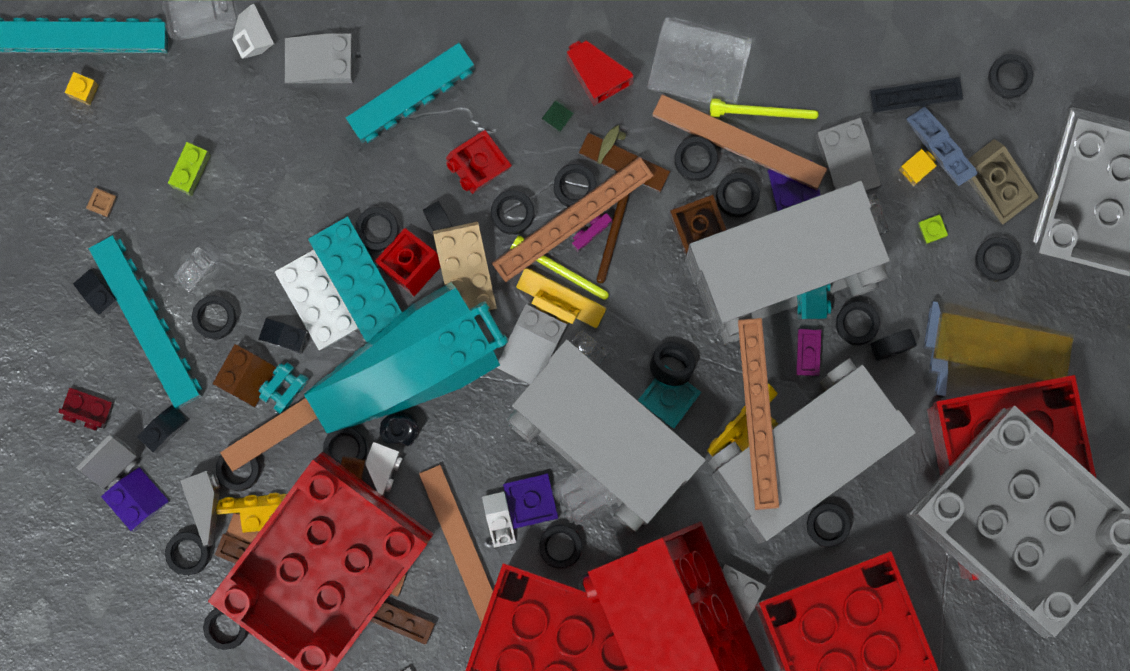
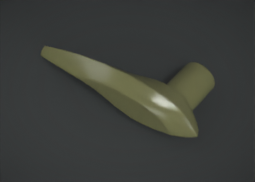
(609, 140)

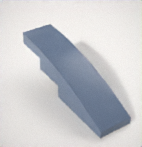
(941, 146)
(936, 366)

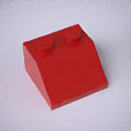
(409, 262)

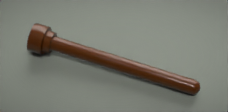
(611, 241)

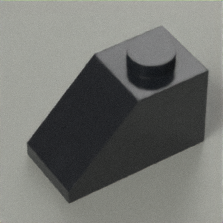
(95, 293)
(283, 336)
(162, 429)

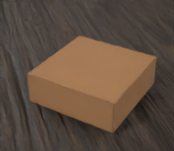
(101, 202)

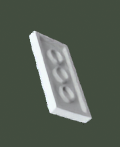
(316, 300)

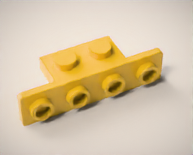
(560, 300)
(738, 430)
(253, 509)

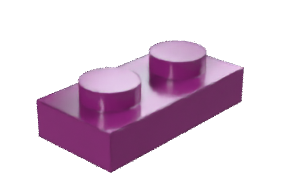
(583, 237)
(808, 352)

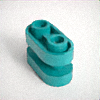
(270, 389)

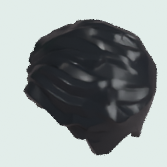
(399, 428)

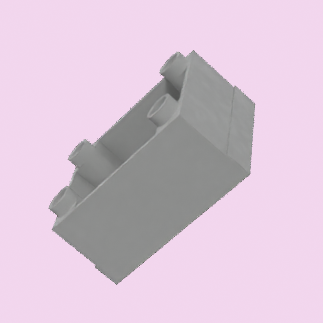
(1088, 194)
(777, 257)
(605, 433)
(815, 450)
(1027, 521)

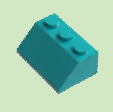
(814, 304)

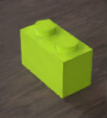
(189, 169)

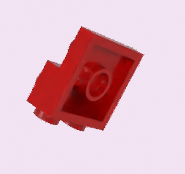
(477, 162)

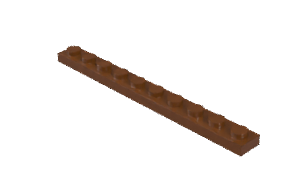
(387, 616)

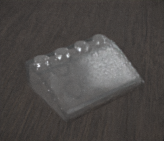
(699, 62)

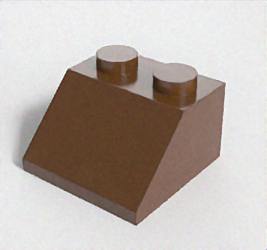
(244, 375)

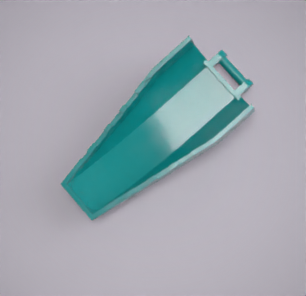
(413, 360)

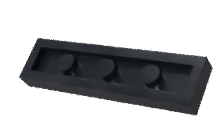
(916, 95)

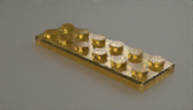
(1002, 347)

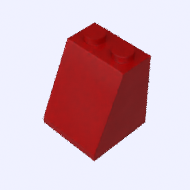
(597, 72)

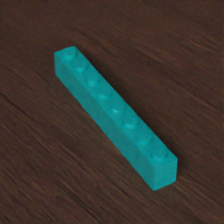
(83, 36)
(145, 322)

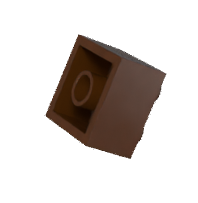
(697, 221)

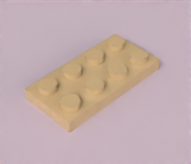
(465, 263)

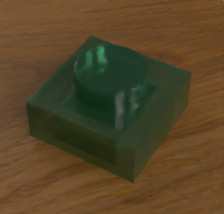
(557, 116)

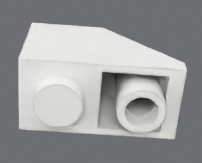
(251, 34)
(381, 464)
(498, 519)

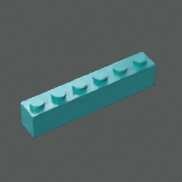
(410, 93)

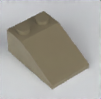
(1000, 181)

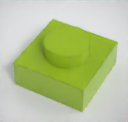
(932, 229)

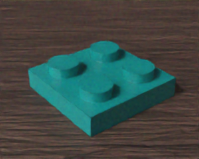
(669, 402)

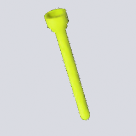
(719, 108)
(568, 274)

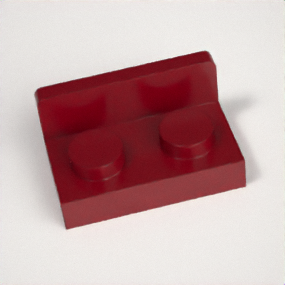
(86, 408)

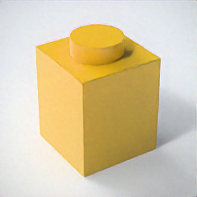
(81, 88)
(918, 167)

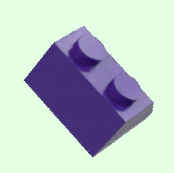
(135, 499)

